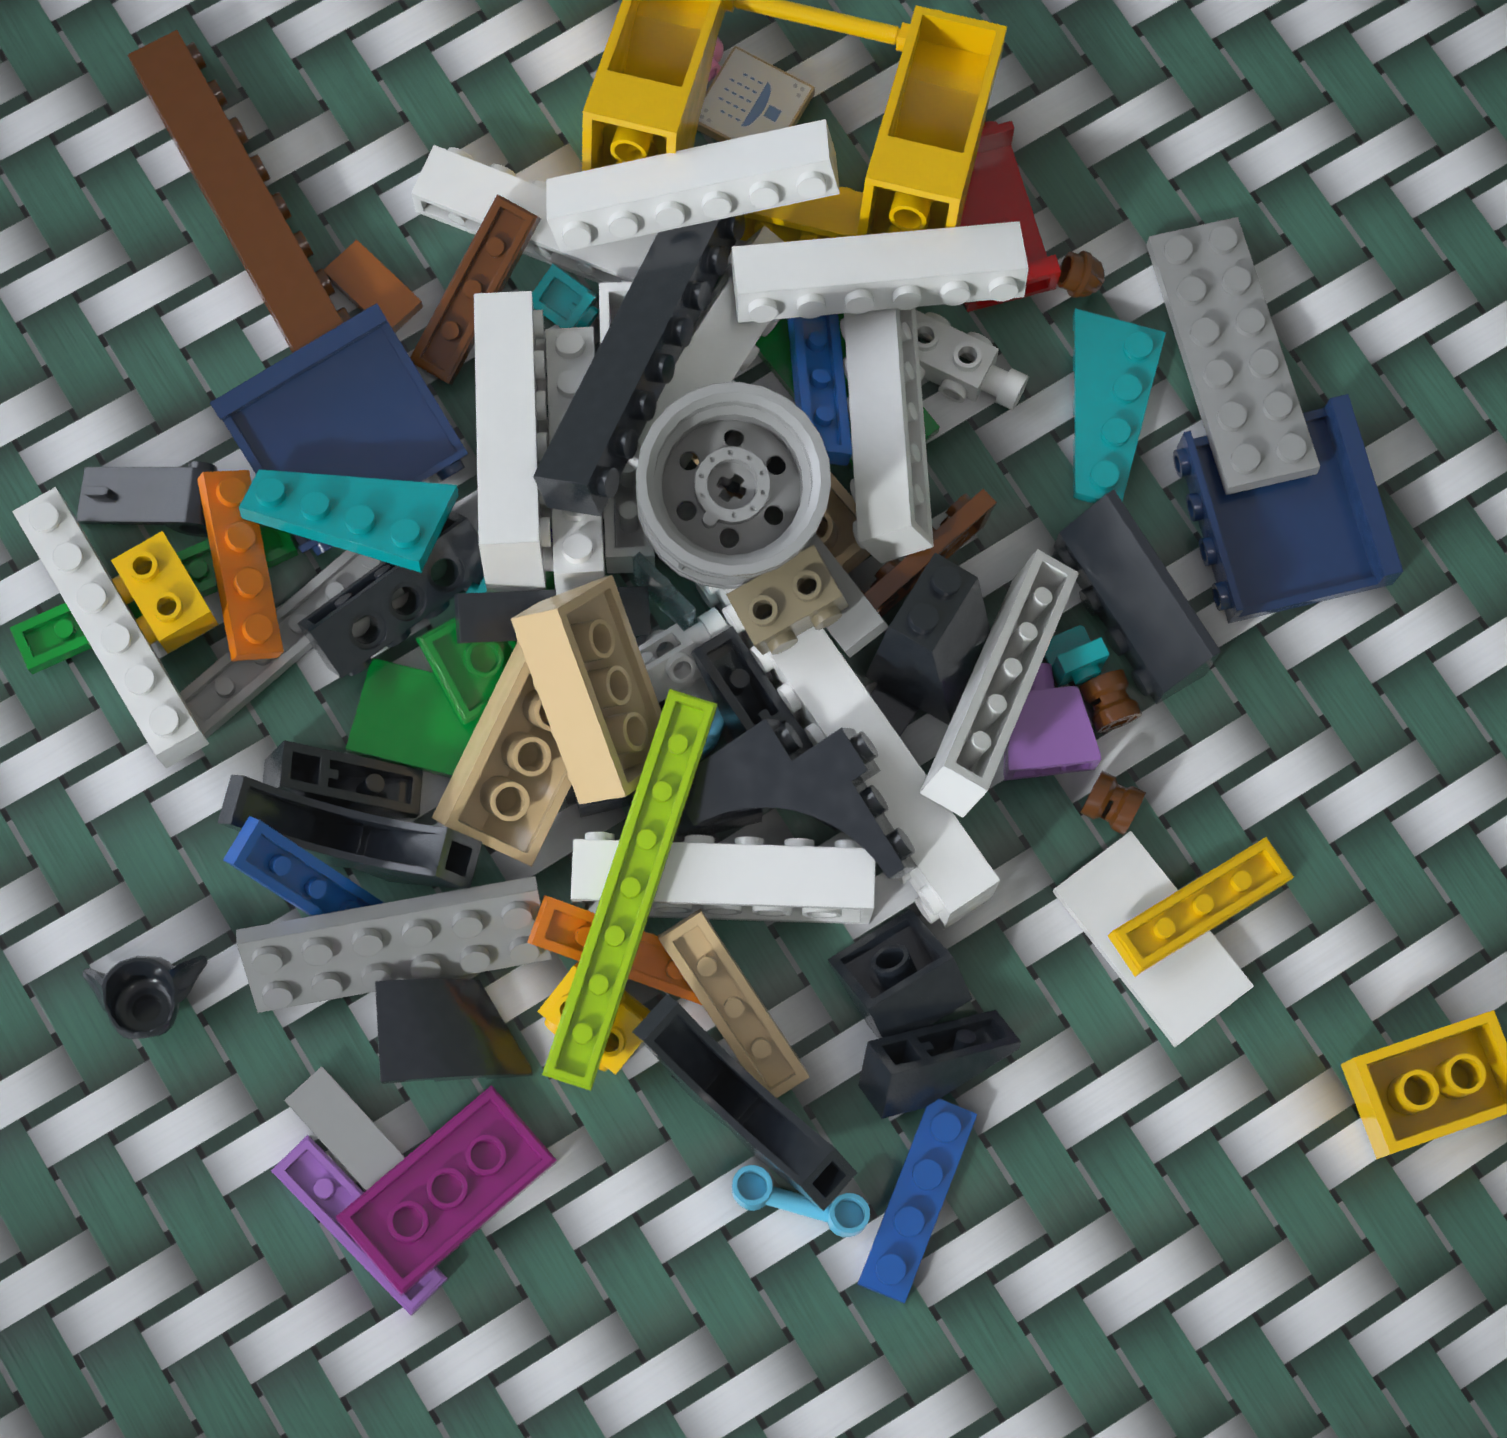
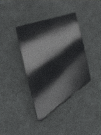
(443, 1032)

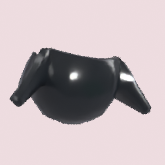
(144, 993)

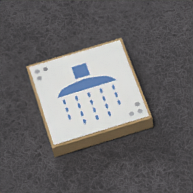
(751, 98)

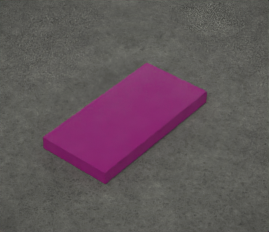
(446, 1190)

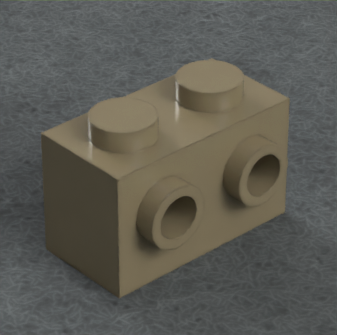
(788, 600)

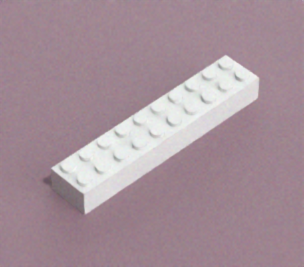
(829, 696)

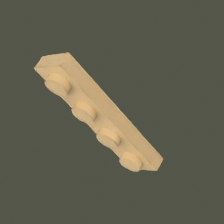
(733, 1004)

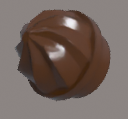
(1081, 274)

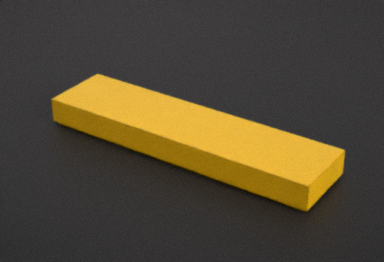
(1200, 906)

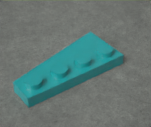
(1111, 393)
(358, 514)

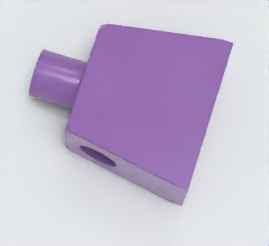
(1051, 732)

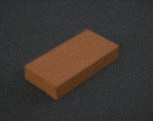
(369, 282)

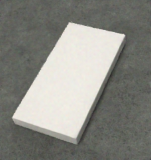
(1184, 987)

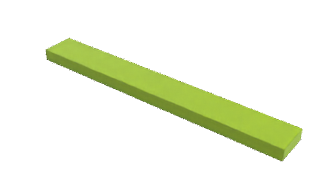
(630, 890)

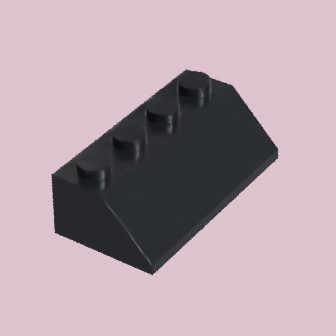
(1135, 599)

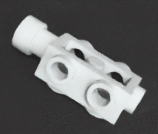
(959, 380)
(675, 665)

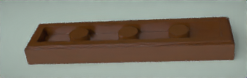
(482, 270)

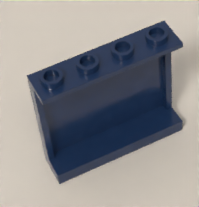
(343, 410)
(1293, 537)

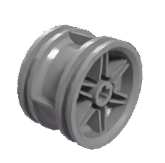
(769, 429)

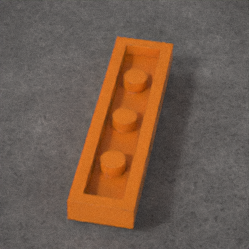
(239, 568)
(565, 931)

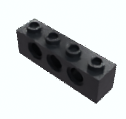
(371, 595)

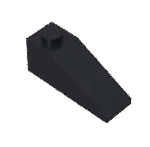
(741, 686)
(345, 780)
(929, 1062)

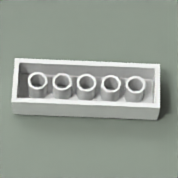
(511, 441)
(742, 879)

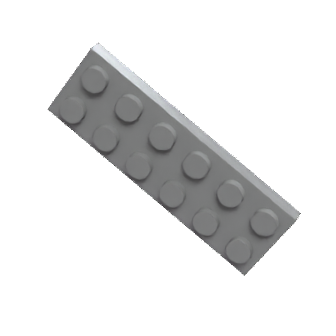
(1232, 356)
(395, 940)

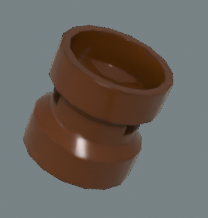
(1110, 701)
(1124, 806)

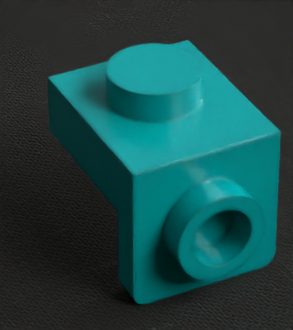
(565, 299)
(1075, 656)

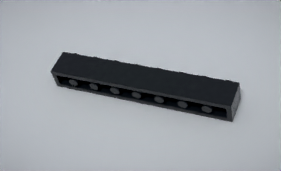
(634, 365)

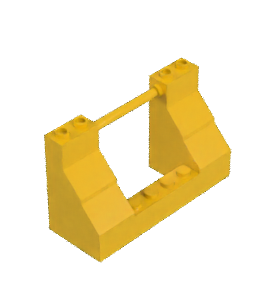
(925, 152)

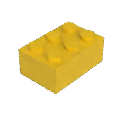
(1431, 1084)

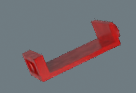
(1000, 196)

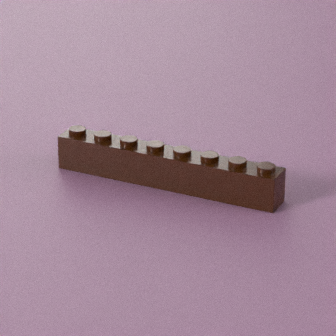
(237, 189)

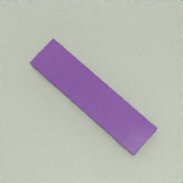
(326, 1193)

